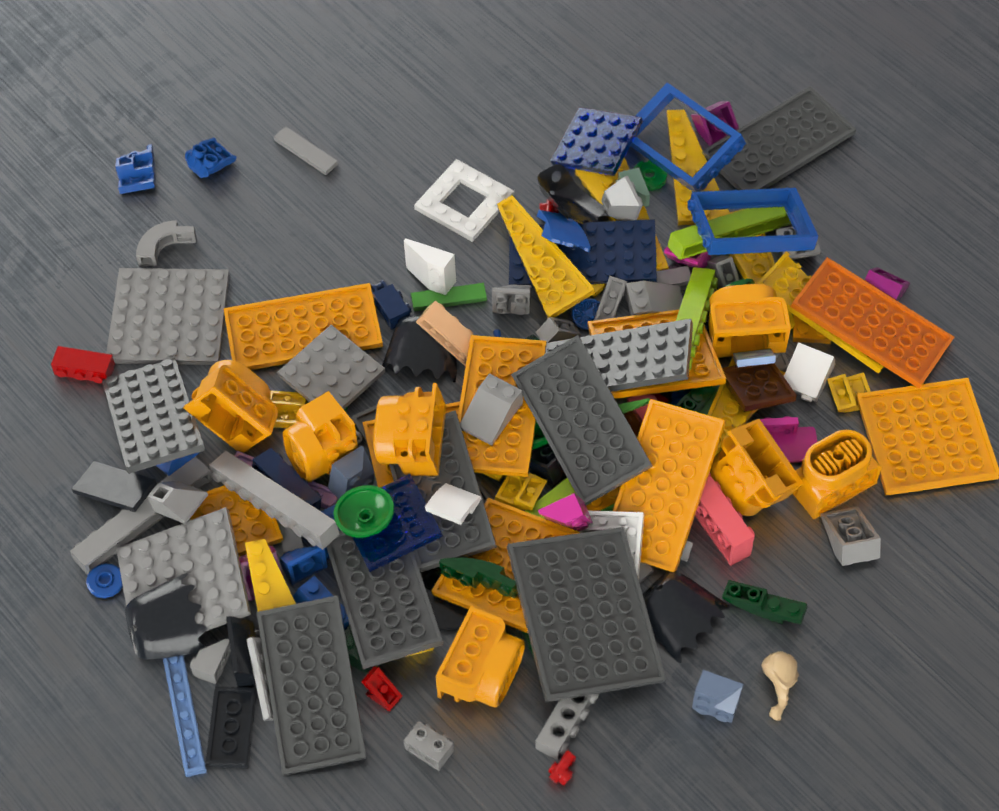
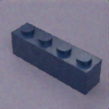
(275, 468)

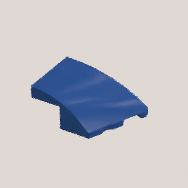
(136, 171)
(563, 230)

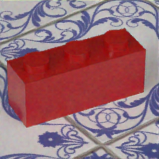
(82, 364)

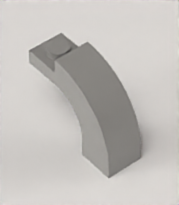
(159, 237)

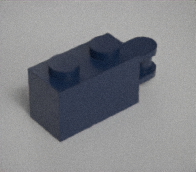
(390, 303)

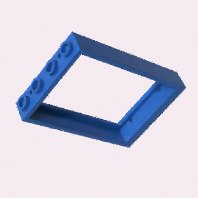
(716, 162)
(789, 198)

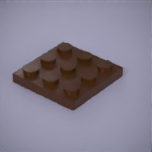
(758, 386)

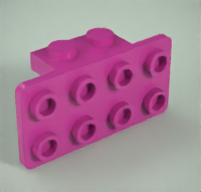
(790, 438)

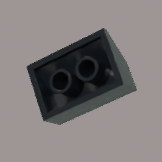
(546, 464)
(239, 631)

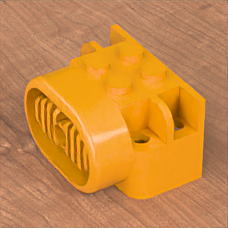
(748, 320)
(234, 405)
(411, 431)
(319, 437)
(753, 469)
(836, 471)
(480, 660)

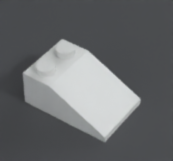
(430, 266)

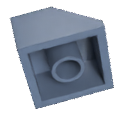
(351, 472)
(717, 696)

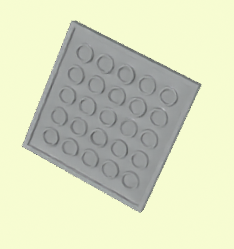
(168, 316)
(204, 551)

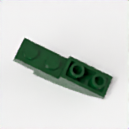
(697, 398)
(475, 571)
(760, 603)

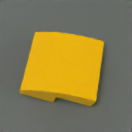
(845, 390)
(287, 404)
(521, 491)

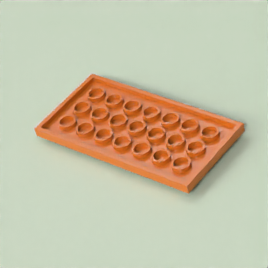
(872, 322)

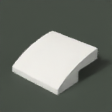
(452, 503)

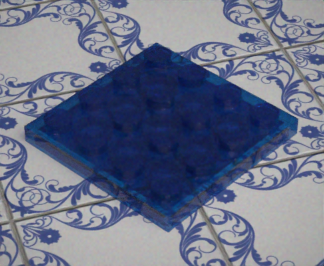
(597, 141)
(408, 530)

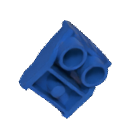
(208, 157)

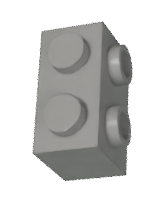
(429, 745)

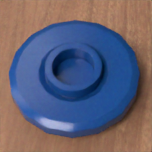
(585, 312)
(104, 580)

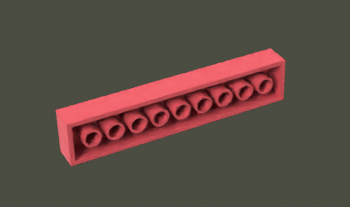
(717, 514)

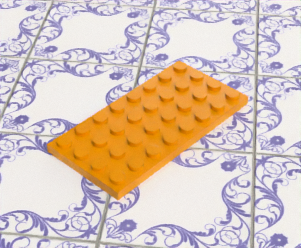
(280, 328)
(501, 358)
(682, 452)

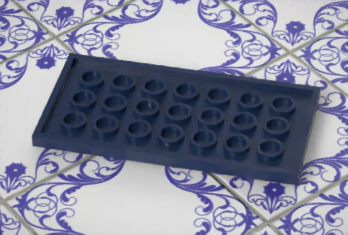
(616, 250)

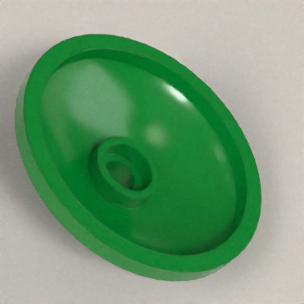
(364, 503)

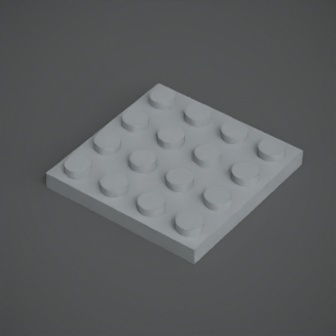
(333, 366)

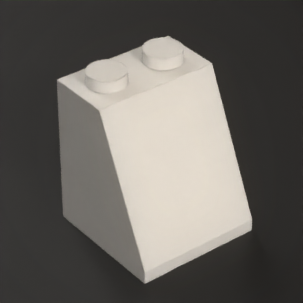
(809, 372)

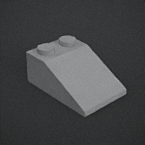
(652, 297)
(491, 409)
(851, 536)

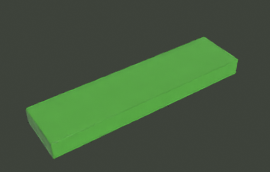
(456, 296)

